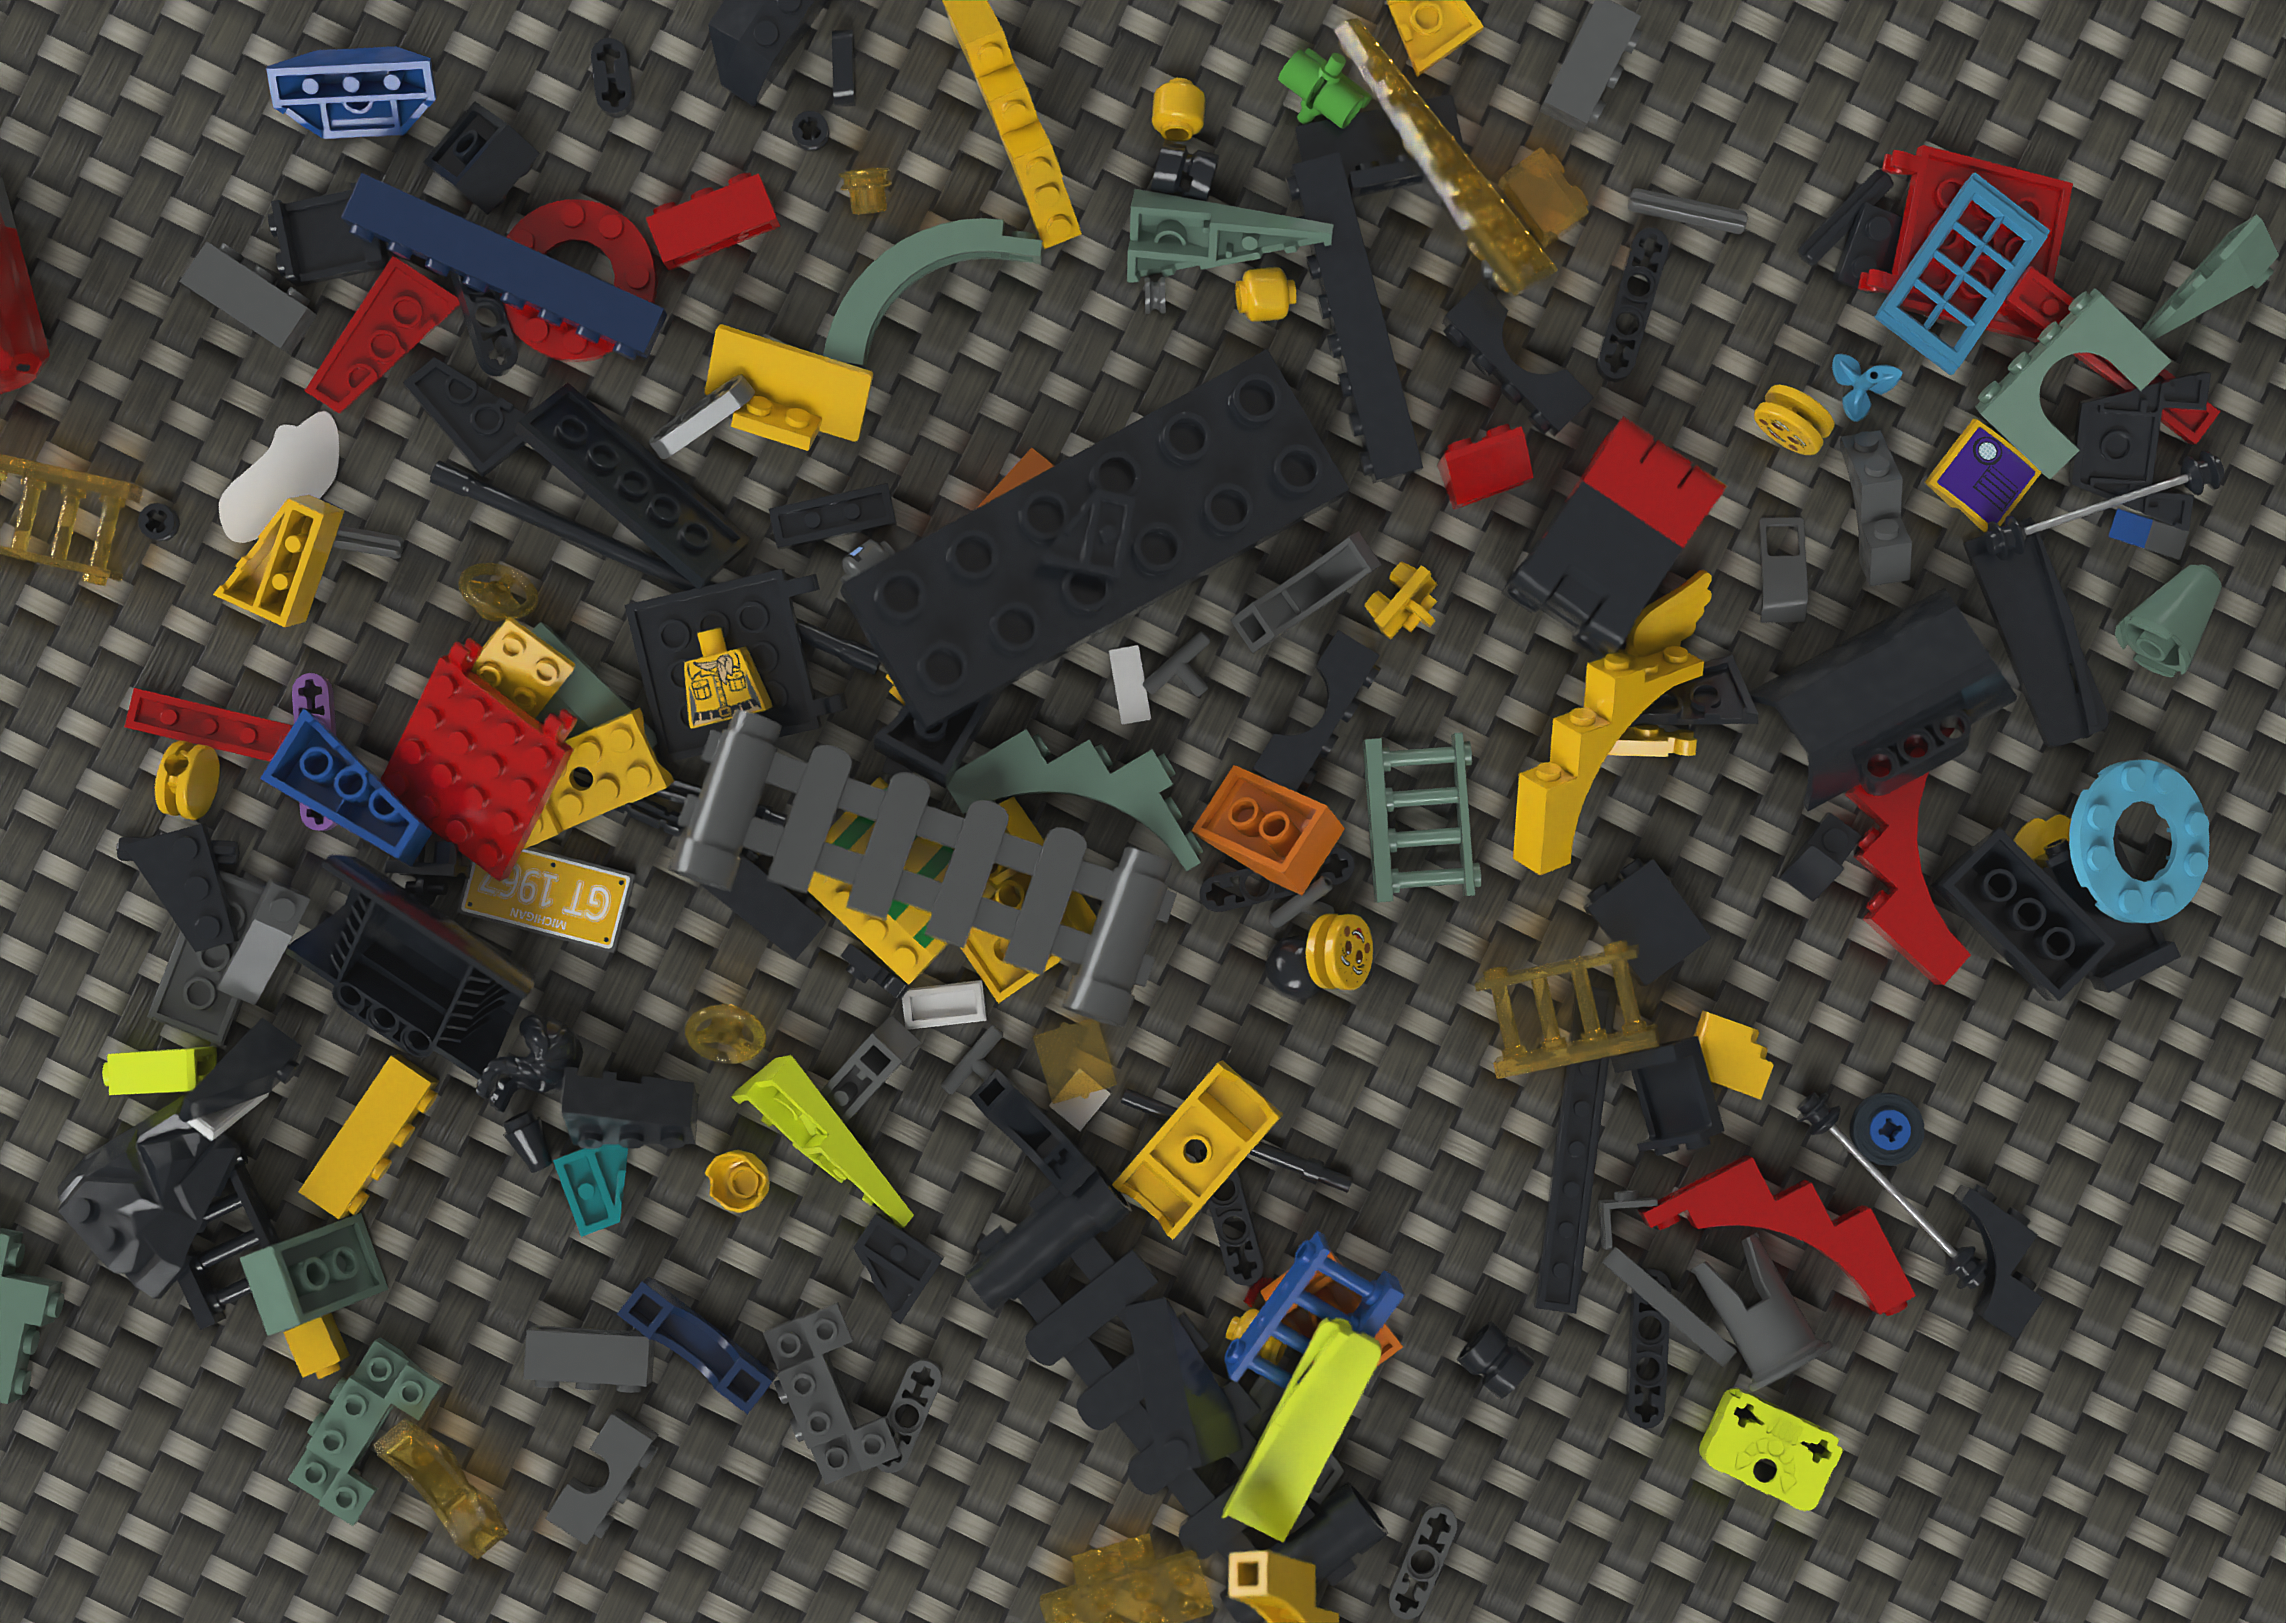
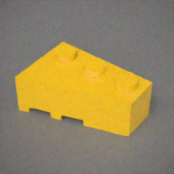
(286, 562)

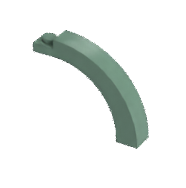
(908, 262)

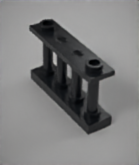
(209, 1302)

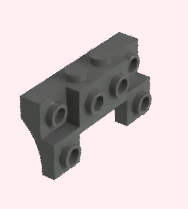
(818, 1399)

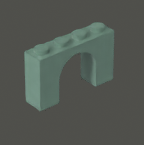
(2089, 328)

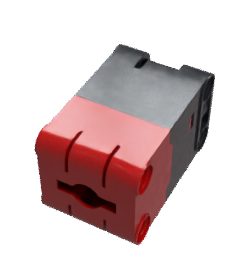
(1614, 538)

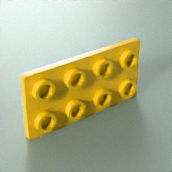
(793, 389)
(522, 666)

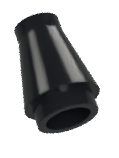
(528, 1140)

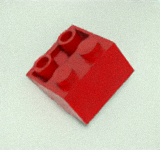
(1485, 467)

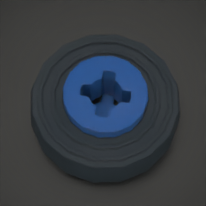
(1872, 1131)

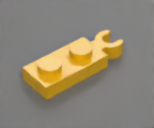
(1654, 741)

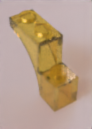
(437, 1476)

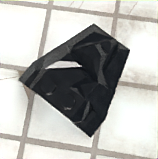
(148, 1196)

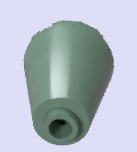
(2171, 621)

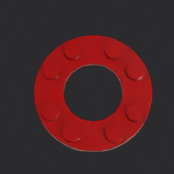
(601, 227)

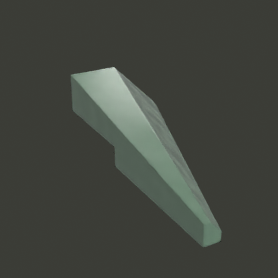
(1188, 233)

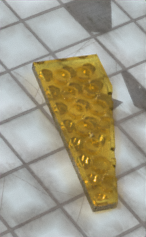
(1473, 202)

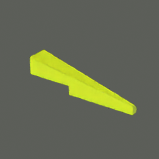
(807, 1120)

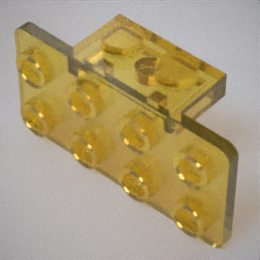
(1130, 1586)

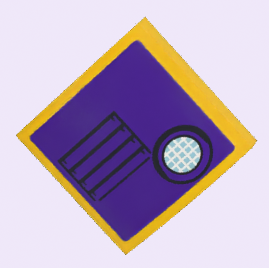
(1983, 475)

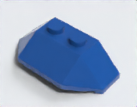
(353, 90)

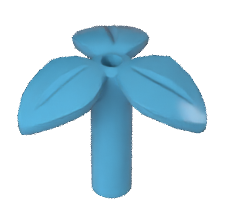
(1876, 379)

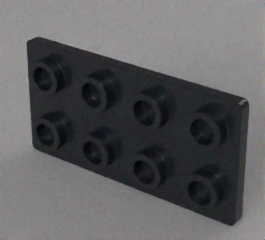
(1373, 147)

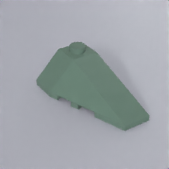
(2231, 267)
(583, 693)

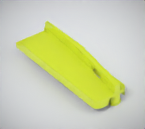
(1304, 1428)

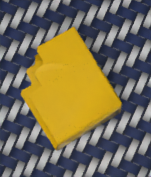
(1733, 1055)

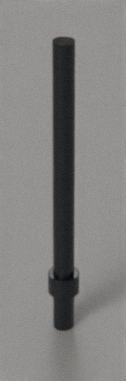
(1309, 1169)

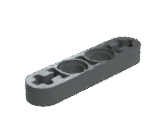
(1669, 1306)

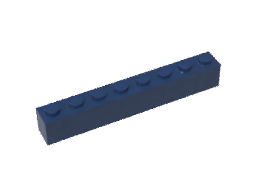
(503, 266)

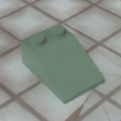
(314, 1274)

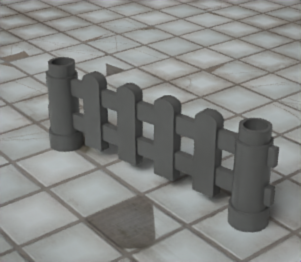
(724, 823)

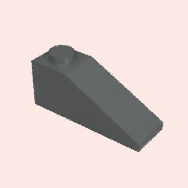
(263, 941)
(869, 1068)

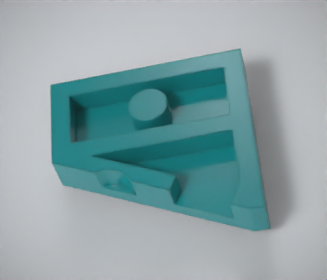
(594, 1185)

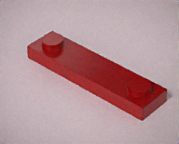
(205, 725)

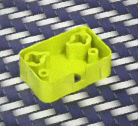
(1775, 1436)

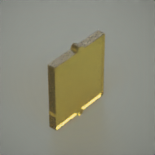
(1074, 1060)

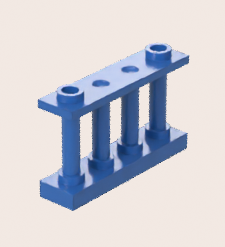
(1377, 1304)

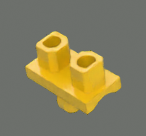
(1409, 605)

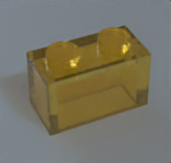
(1544, 196)

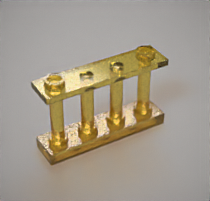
(74, 487)
(1555, 1049)

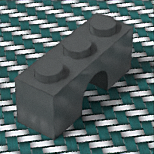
(586, 1509)

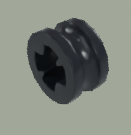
(799, 136)
(146, 521)

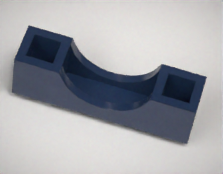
(678, 1327)

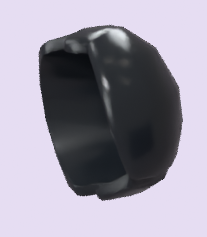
(1288, 969)

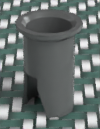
(1770, 1333)

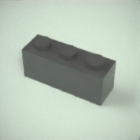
(1592, 65)
(249, 296)
(588, 1358)

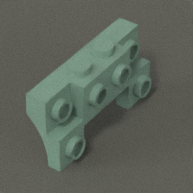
(351, 1424)

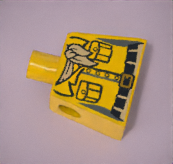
(722, 682)

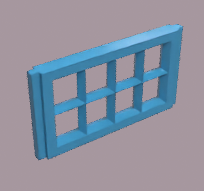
(2005, 213)

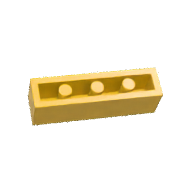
(369, 1137)

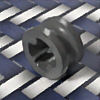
(1155, 295)

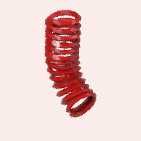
(1255, 1291)

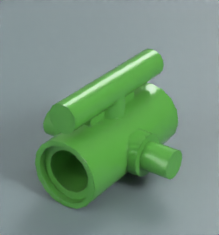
(1323, 88)

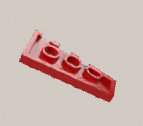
(383, 330)

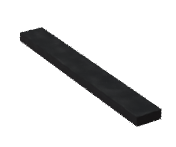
(1574, 1168)

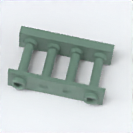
(1387, 840)

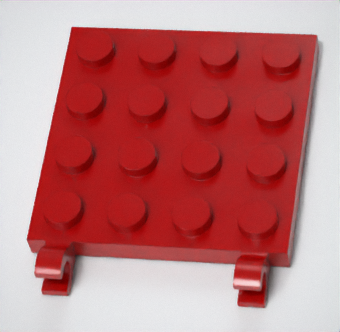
(1933, 185)
(477, 763)

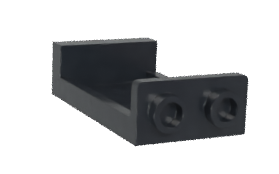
(2139, 945)

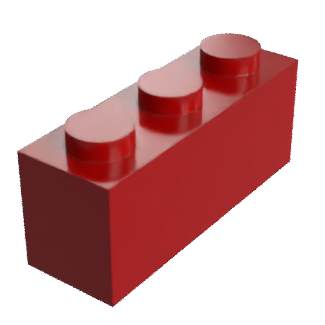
(712, 220)

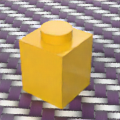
(317, 1346)

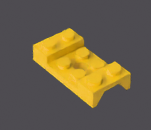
(621, 770)
(1227, 1119)

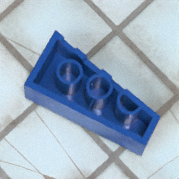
(339, 786)

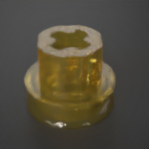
(866, 189)

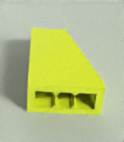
(158, 1070)

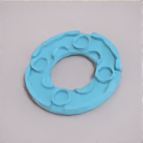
(2093, 845)

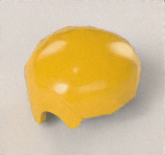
(738, 1180)

